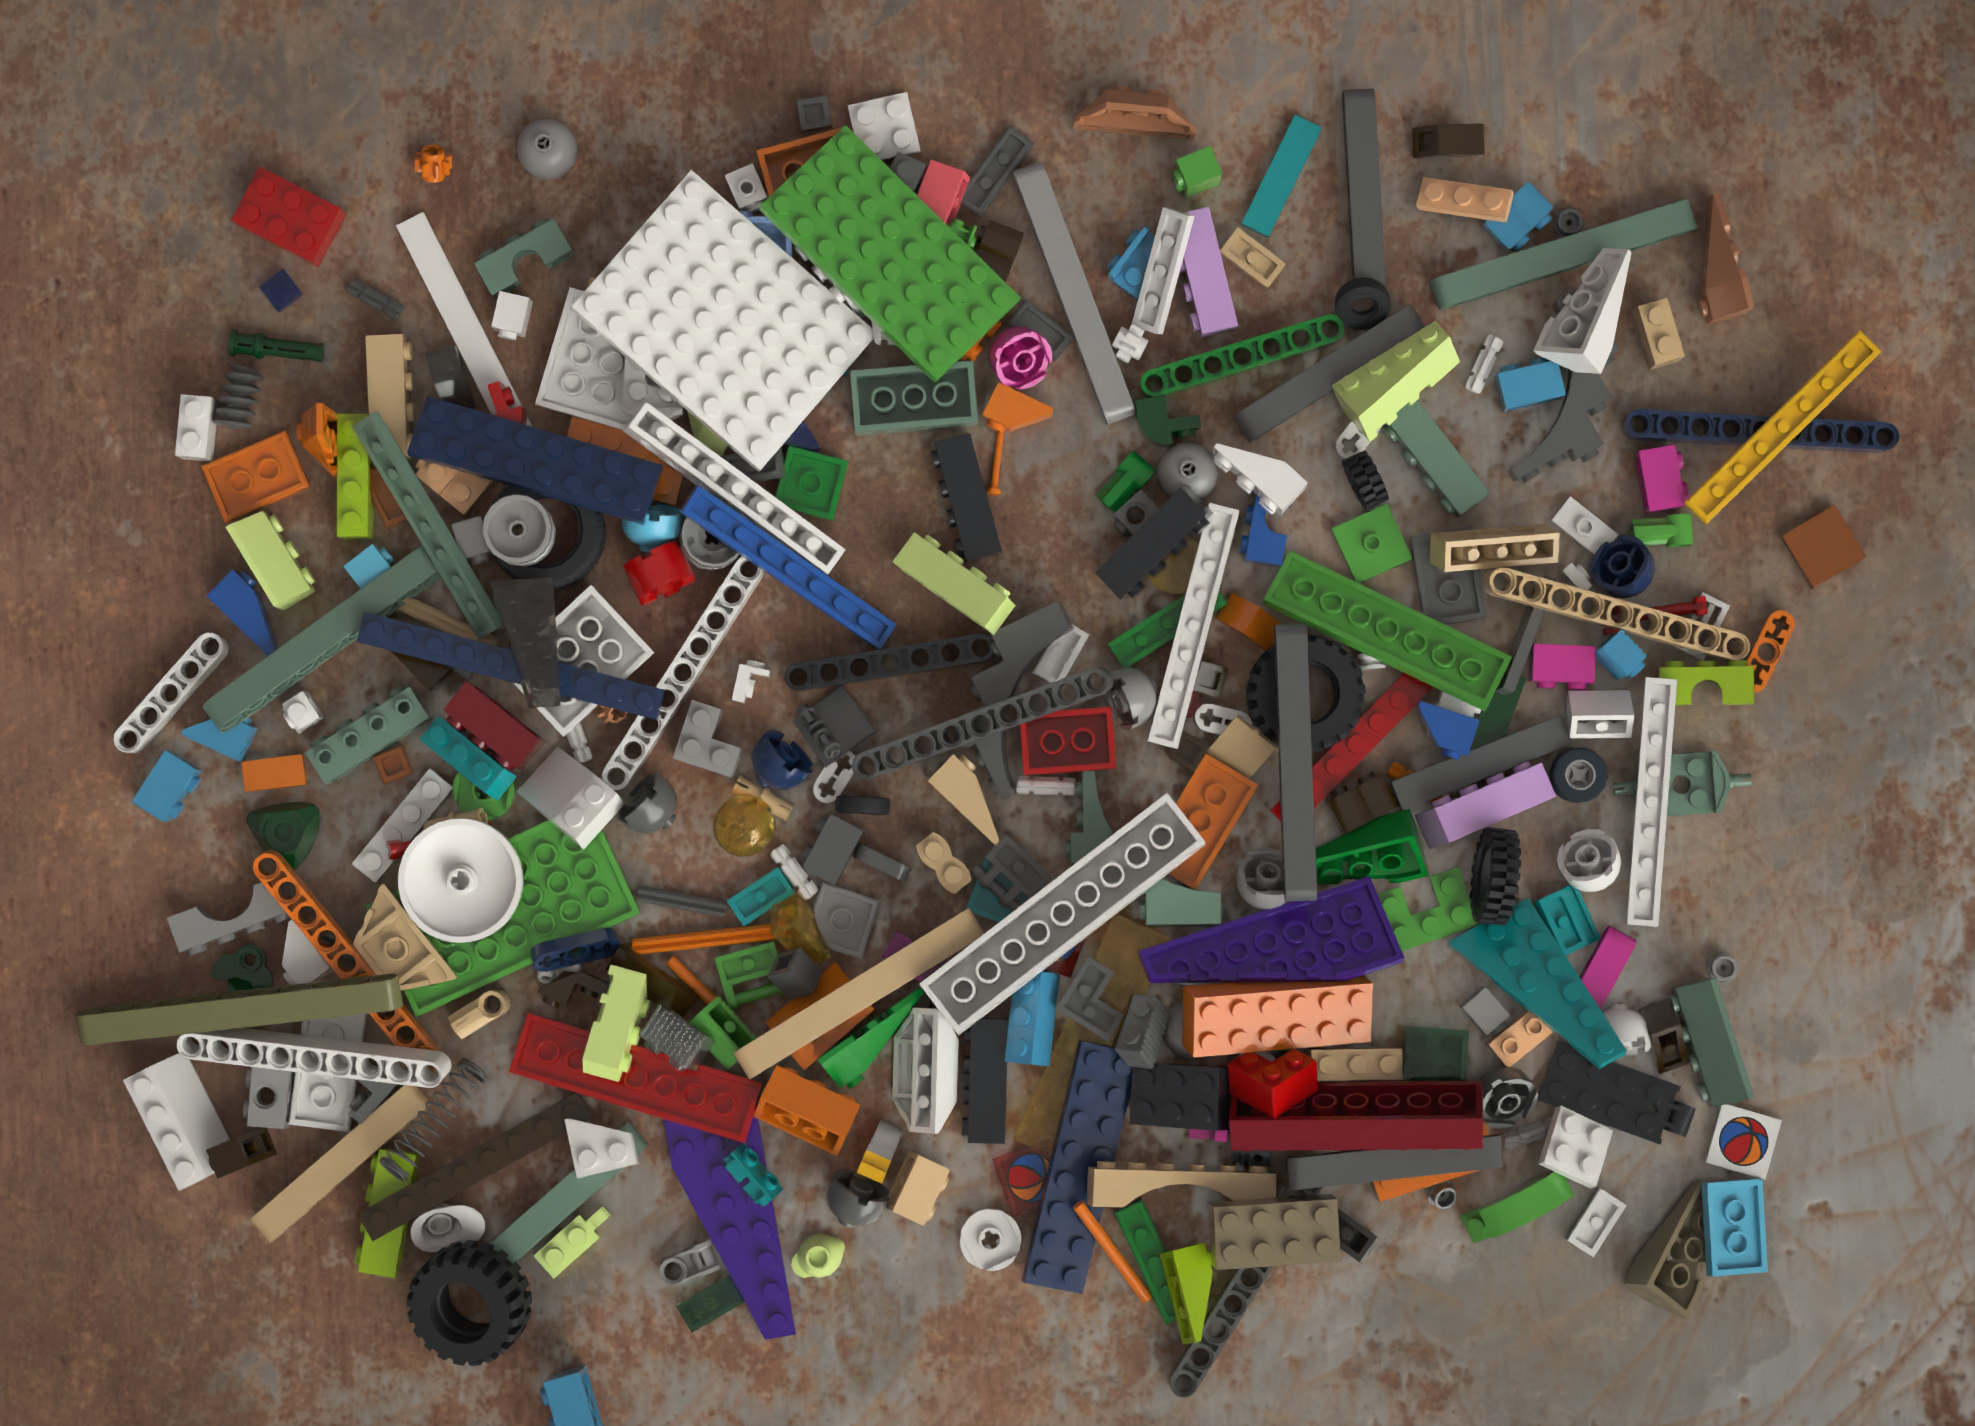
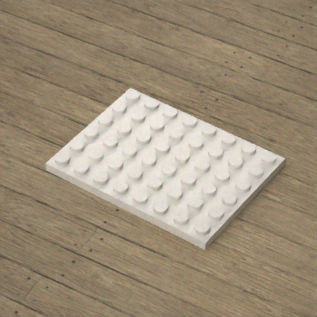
(724, 320)

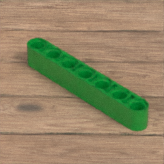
(1252, 346)

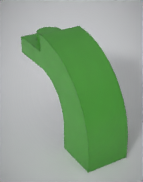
(1518, 1207)

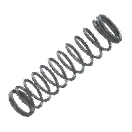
(472, 1069)

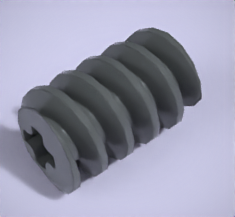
(238, 397)

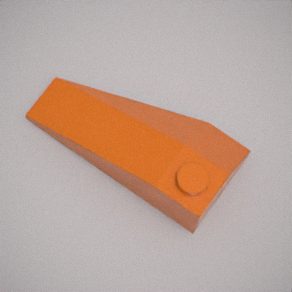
(319, 435)

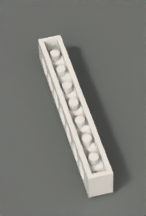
(731, 487)

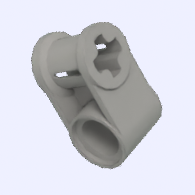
(691, 1263)

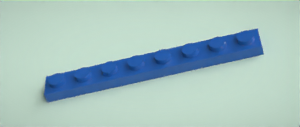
(787, 567)

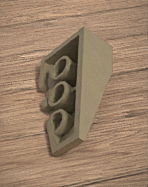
(1672, 1260)

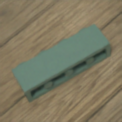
(1436, 458)

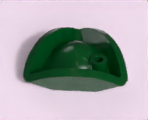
(286, 829)

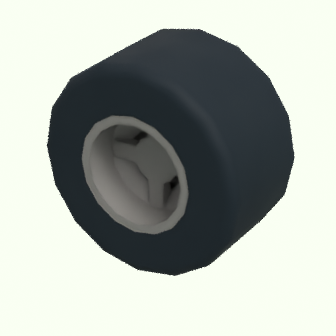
(1588, 775)

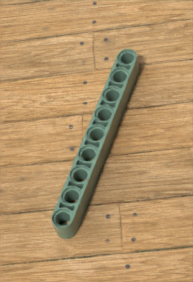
(1562, 255)
(320, 641)

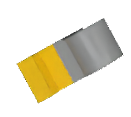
(880, 1152)

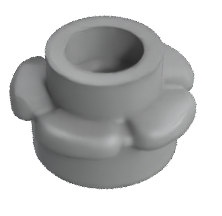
(1730, 964)

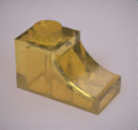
(796, 927)

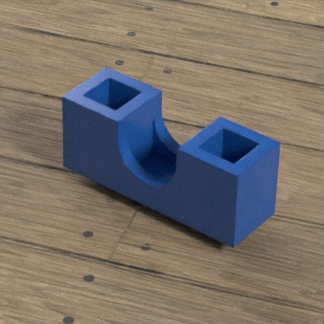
(1261, 544)

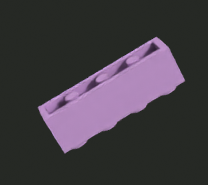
(1207, 279)

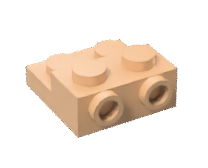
(456, 487)

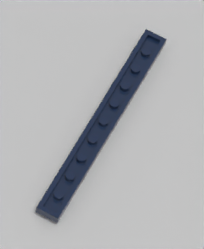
(499, 664)

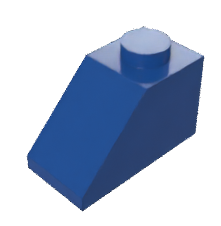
(1448, 729)

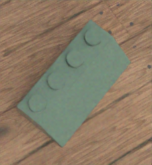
(1711, 1042)

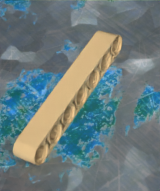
(339, 1162)

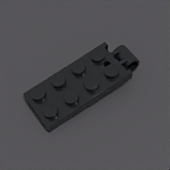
(1614, 1095)

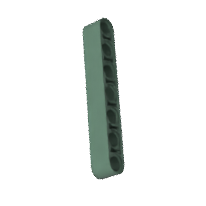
(556, 1207)

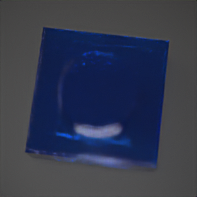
(281, 290)

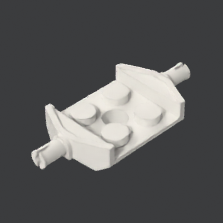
(637, 392)

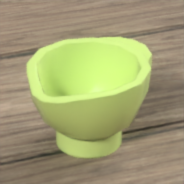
(818, 1256)

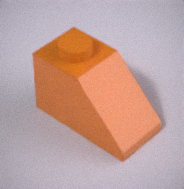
(1013, 410)

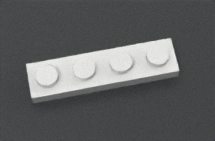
(1162, 270)
(403, 824)

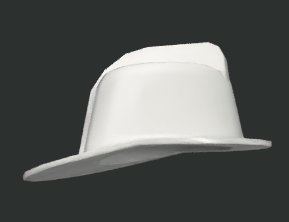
(445, 1226)

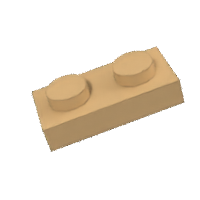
(1252, 258)

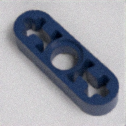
(546, 954)

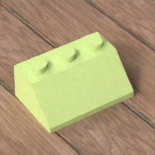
(272, 559)

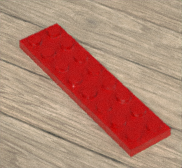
(697, 1099)

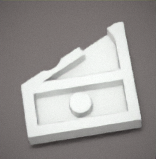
(599, 1148)

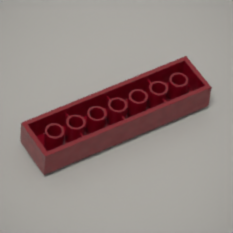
(1368, 1118)

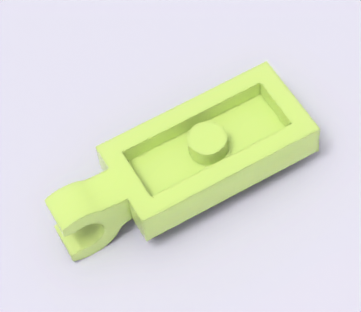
(571, 1242)

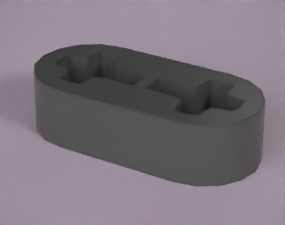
(882, 862)

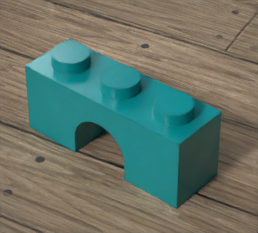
(467, 758)

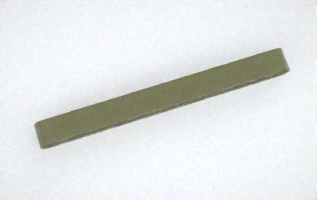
(239, 1009)

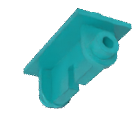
(745, 1163)

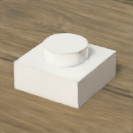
(1576, 576)

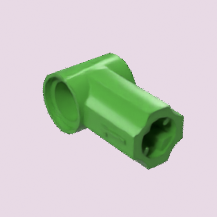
(1671, 530)

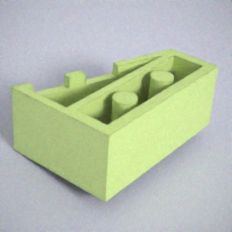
(617, 1024)

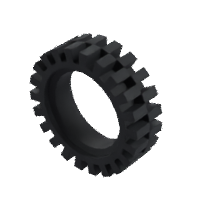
(1495, 876)

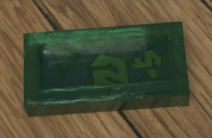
(710, 1303)

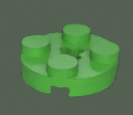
(468, 799)

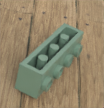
(368, 735)

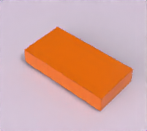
(274, 773)

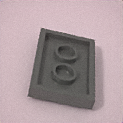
(1446, 595)

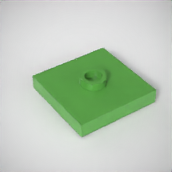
(1371, 543)

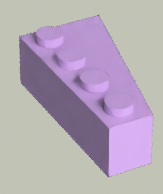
(1485, 805)

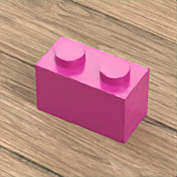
(1661, 479)
(1562, 665)

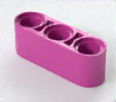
(1606, 963)

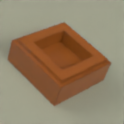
(393, 764)

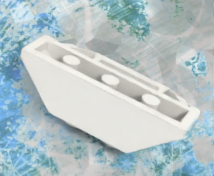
(925, 1070)

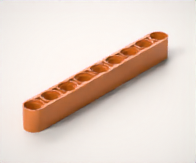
(332, 952)

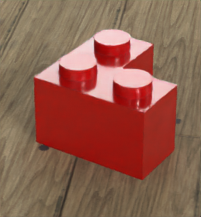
(1275, 1084)

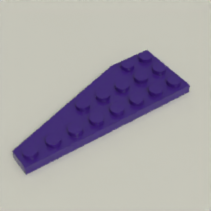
(1300, 941)
(739, 1229)

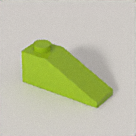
(1189, 1284)

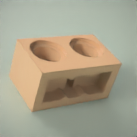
(1518, 1038)

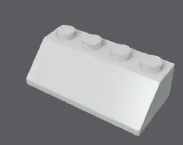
(178, 1117)

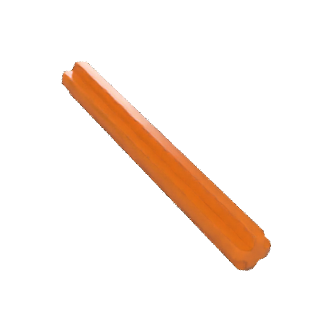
(702, 939)

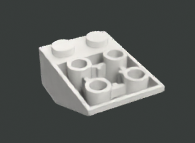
(1267, 477)

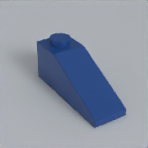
(245, 607)

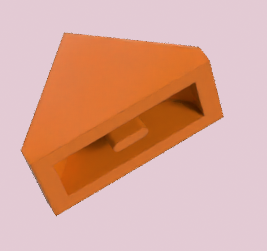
(1248, 621)

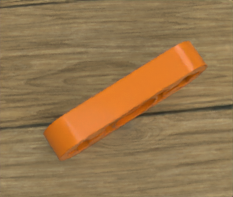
(1768, 627)

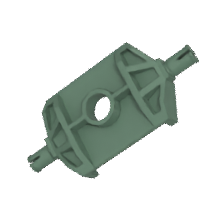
(1707, 784)

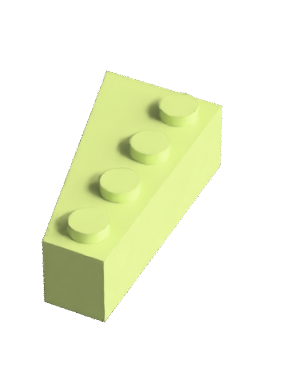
(1395, 378)

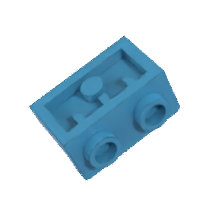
(1130, 268)

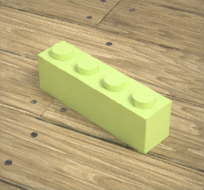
(954, 583)

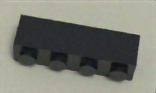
(967, 498)
(1154, 543)
(987, 1081)

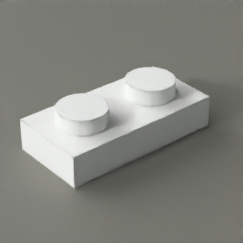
(1596, 1222)

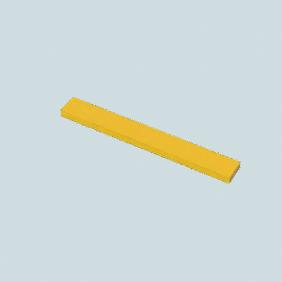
(1782, 427)

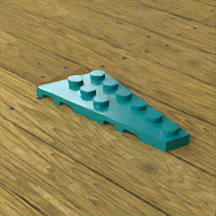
(1537, 975)

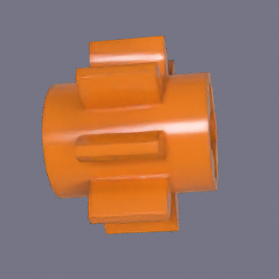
(432, 163)

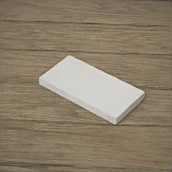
(323, 1099)

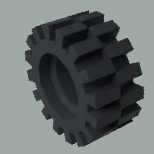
(1365, 480)

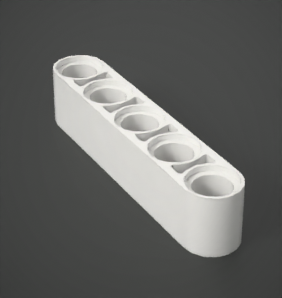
(157, 700)

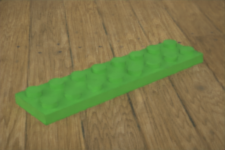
(1387, 630)

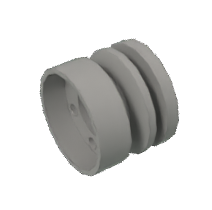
(700, 554)

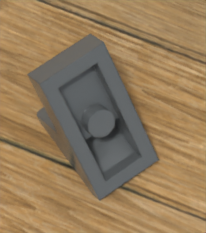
(365, 1104)
(1355, 1238)

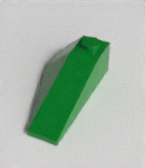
(1379, 849)

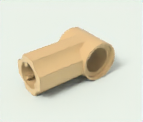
(477, 1013)

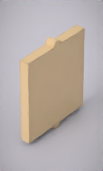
(1242, 747)

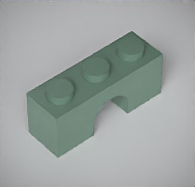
(499, 266)

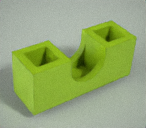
(1734, 680)

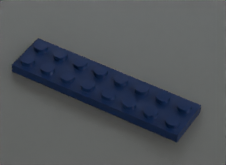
(535, 460)
(1085, 1134)

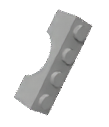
(196, 928)

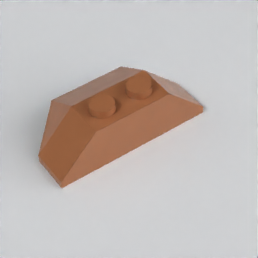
(1135, 114)

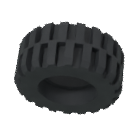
(1347, 685)
(449, 1331)

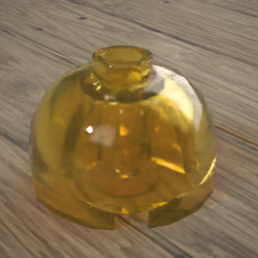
(744, 825)

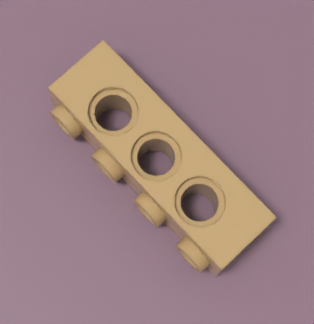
(1494, 547)

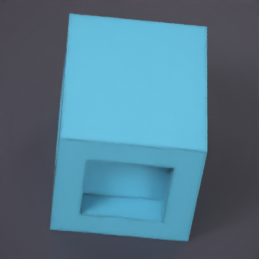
(369, 565)

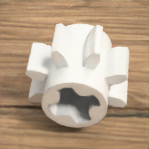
(1129, 343)

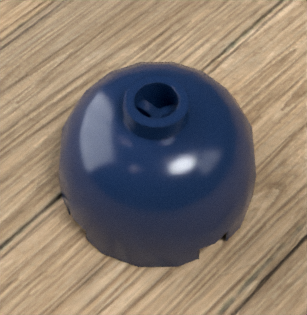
(1623, 567)
(779, 763)

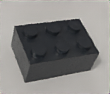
(1181, 1096)

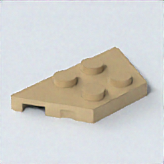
(396, 945)

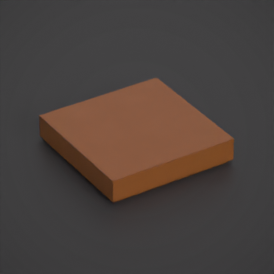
(1823, 546)

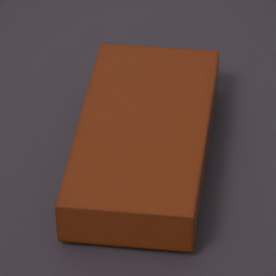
(384, 501)

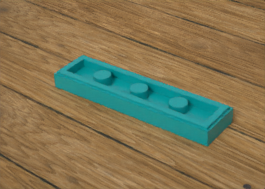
(1281, 176)

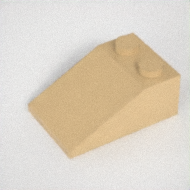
(961, 788)

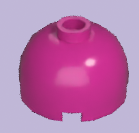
(1020, 357)

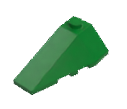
(856, 1053)

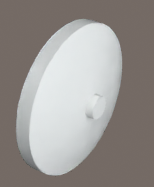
(460, 880)

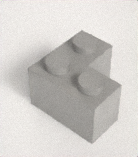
(697, 742)

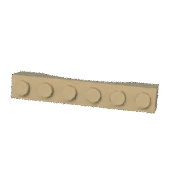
(1119, 1185)

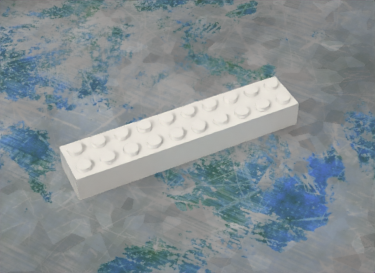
(1062, 914)

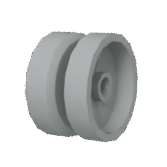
(516, 512)

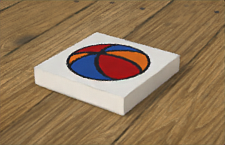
(1743, 1141)

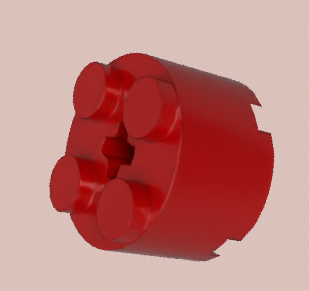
(659, 573)

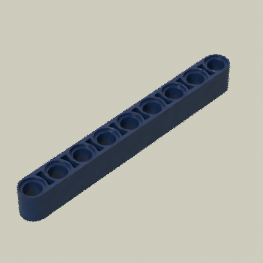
(1744, 430)

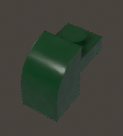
(1157, 427)

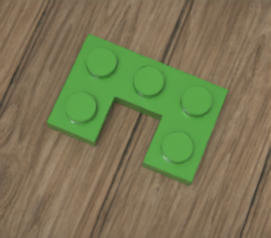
(1447, 918)

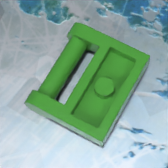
(745, 966)

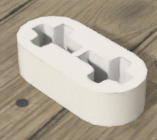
(1347, 435)
(1220, 712)
(839, 784)

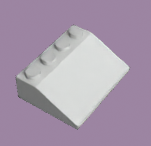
(597, 640)

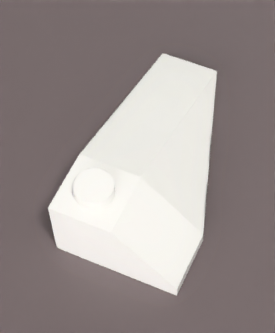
(1588, 322)

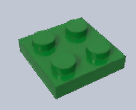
(812, 483)

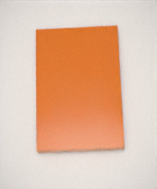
(255, 476)

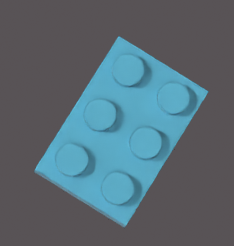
(1734, 1227)

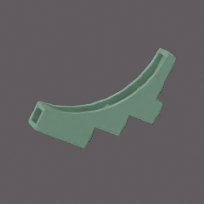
(1165, 902)

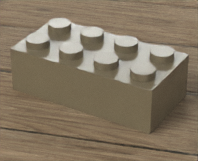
(1274, 1231)

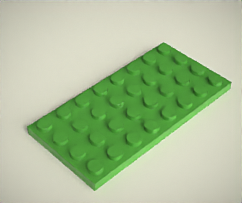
(889, 253)
(561, 897)

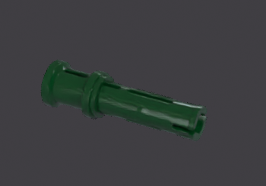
(259, 348)

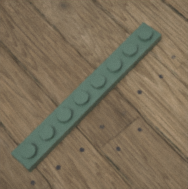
(427, 524)

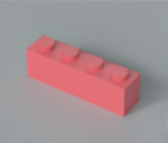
(943, 189)

